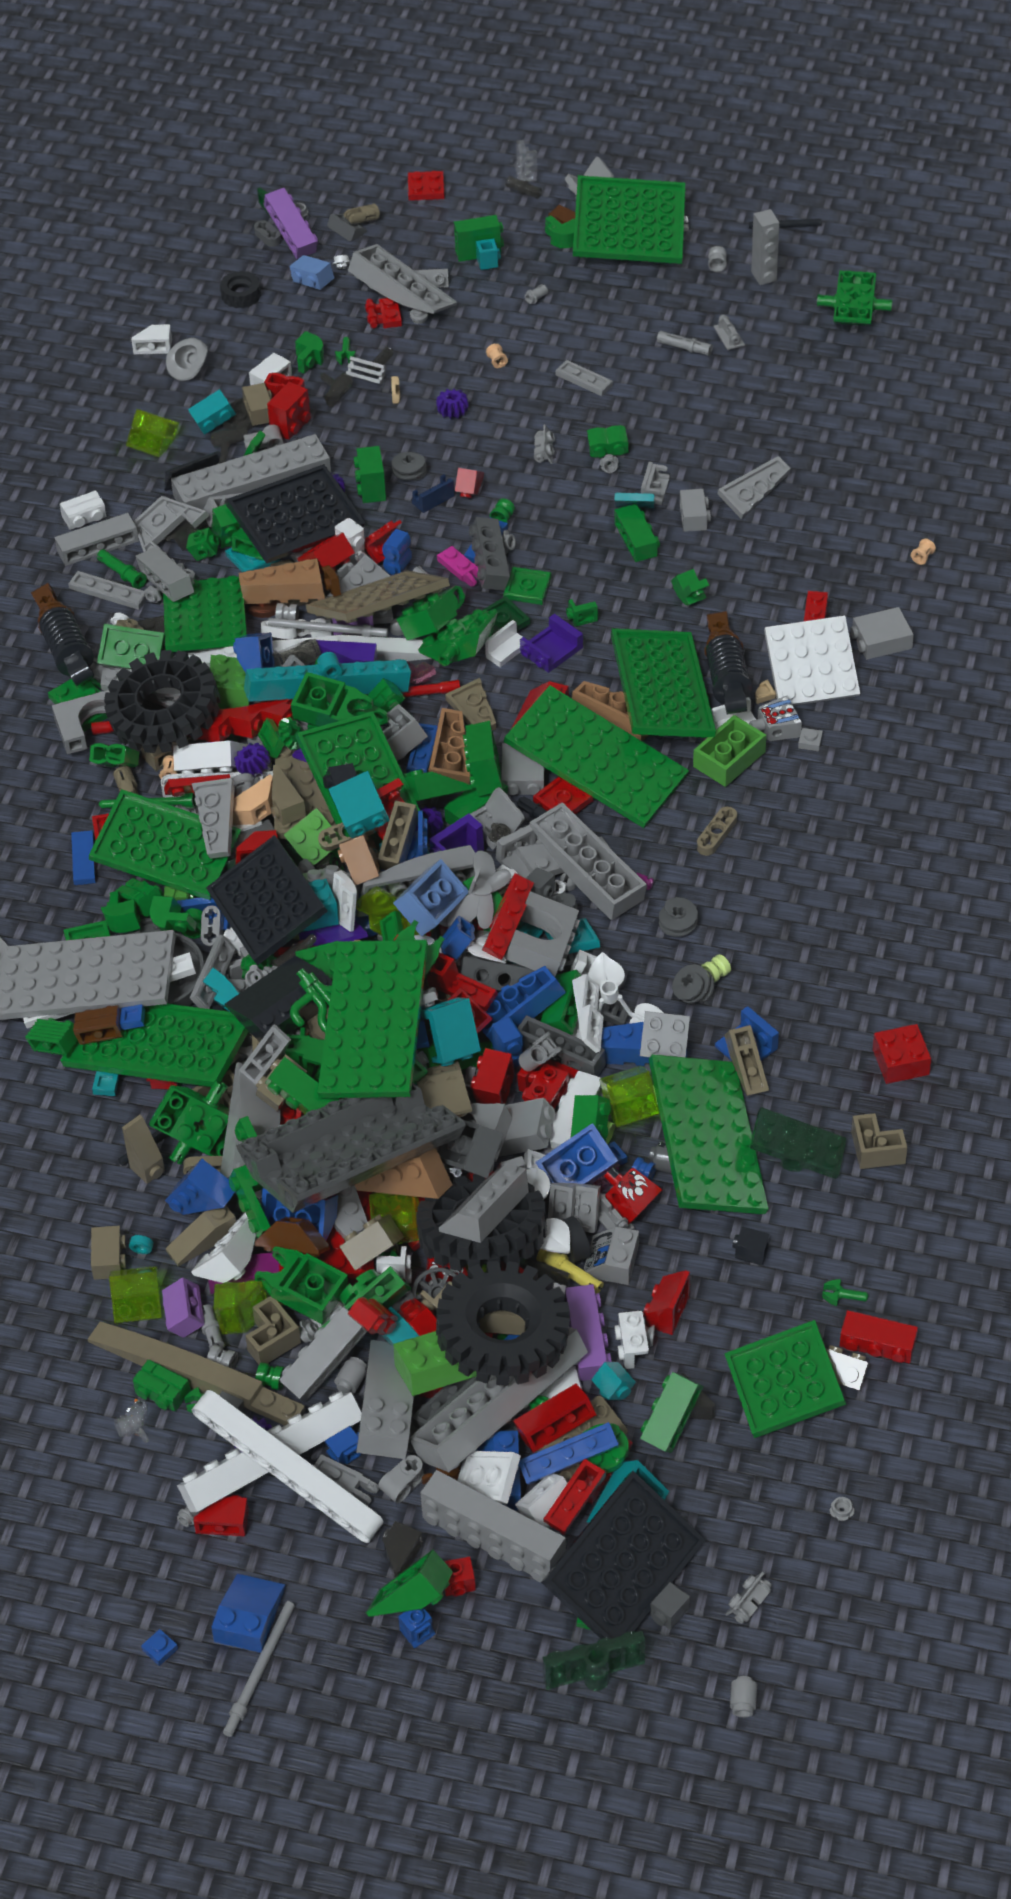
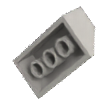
(488, 1204)

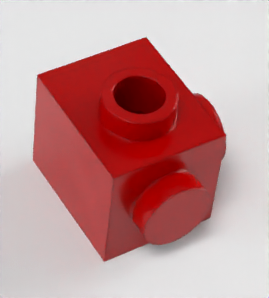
(462, 1578)

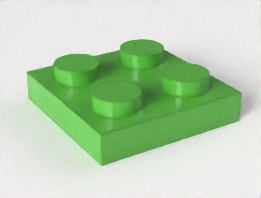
(305, 837)

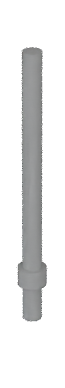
(365, 630)
(239, 1709)

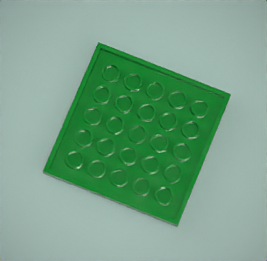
(629, 219)

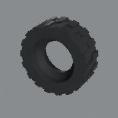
(244, 298)

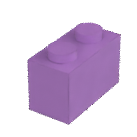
(183, 1307)

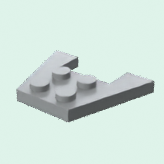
(164, 517)

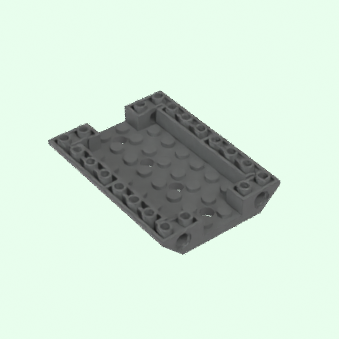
(345, 1145)

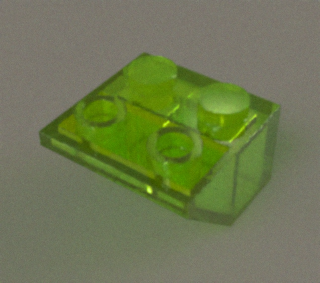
(151, 432)
(630, 1095)
(401, 1209)
(135, 1294)
(234, 1305)

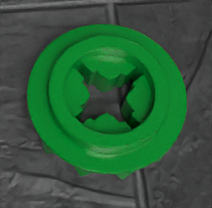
(287, 727)

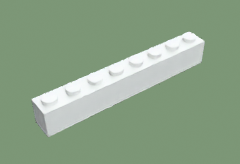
(299, 1435)

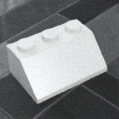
(206, 757)

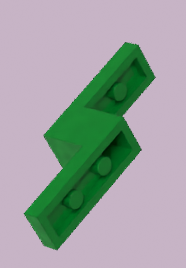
(245, 1185)

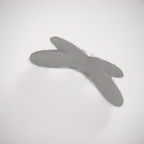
(479, 900)

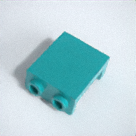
(359, 804)
(452, 1030)

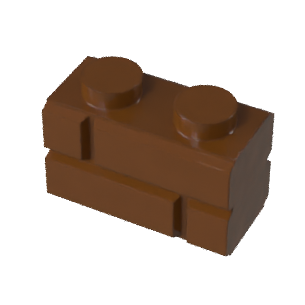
(98, 1025)

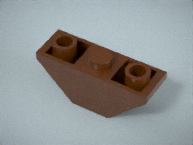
(293, 1234)

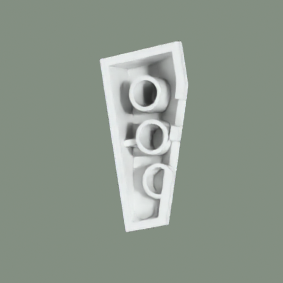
(230, 1254)

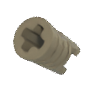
(362, 214)
(126, 782)

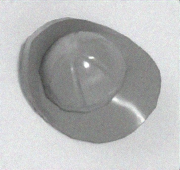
(186, 358)

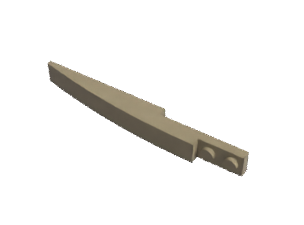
(197, 1369)

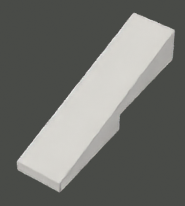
(590, 1020)

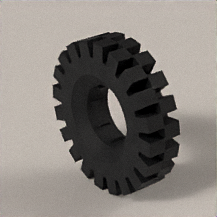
(184, 717)
(513, 1237)
(504, 1290)

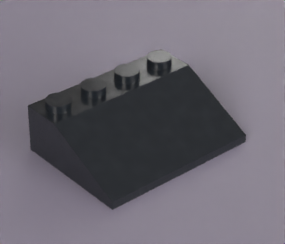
(271, 999)

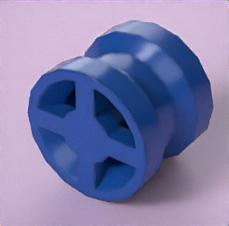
(645, 1168)

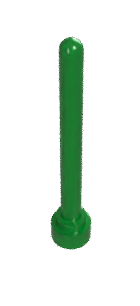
(186, 800)

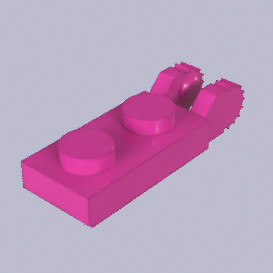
(458, 565)

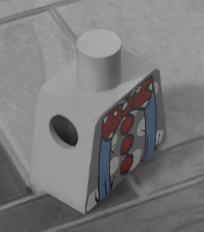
(778, 720)

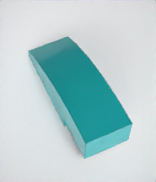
(221, 986)

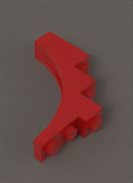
(246, 720)

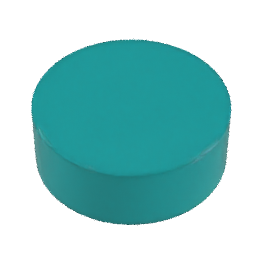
(141, 1244)

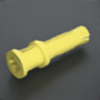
(562, 1262)

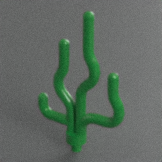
(314, 991)

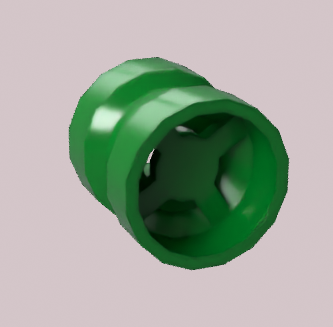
(503, 510)
(196, 914)
(270, 1375)

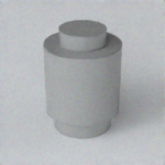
(351, 1375)
(743, 1696)

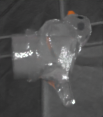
(133, 1421)

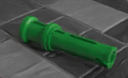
(127, 572)

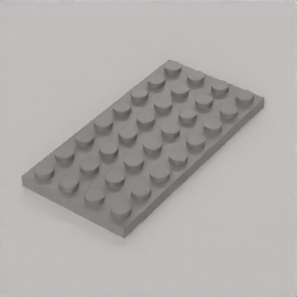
(86, 974)

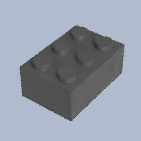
(472, 1150)

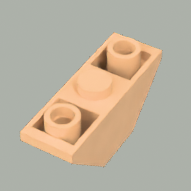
(253, 803)

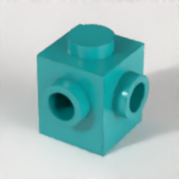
(487, 254)
(613, 1381)

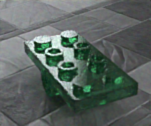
(797, 1143)
(594, 1661)

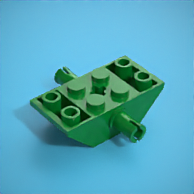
(854, 299)
(460, 637)
(179, 1112)

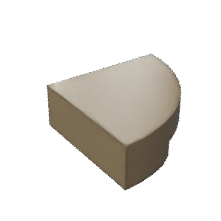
(395, 389)
(764, 692)

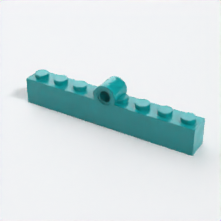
(283, 682)

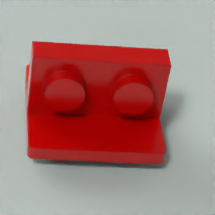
(376, 540)

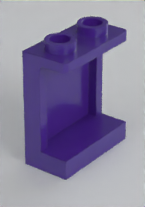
(552, 644)
(459, 834)

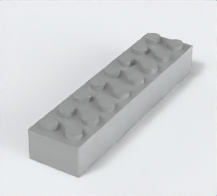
(250, 471)
(484, 1410)

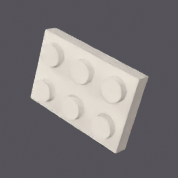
(490, 1473)

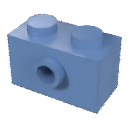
(311, 272)

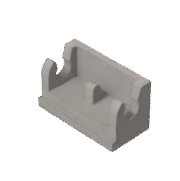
(655, 482)

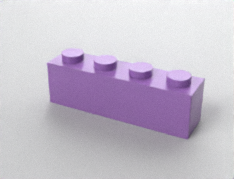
(290, 223)
(585, 1318)

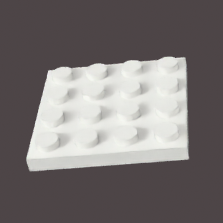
(812, 660)

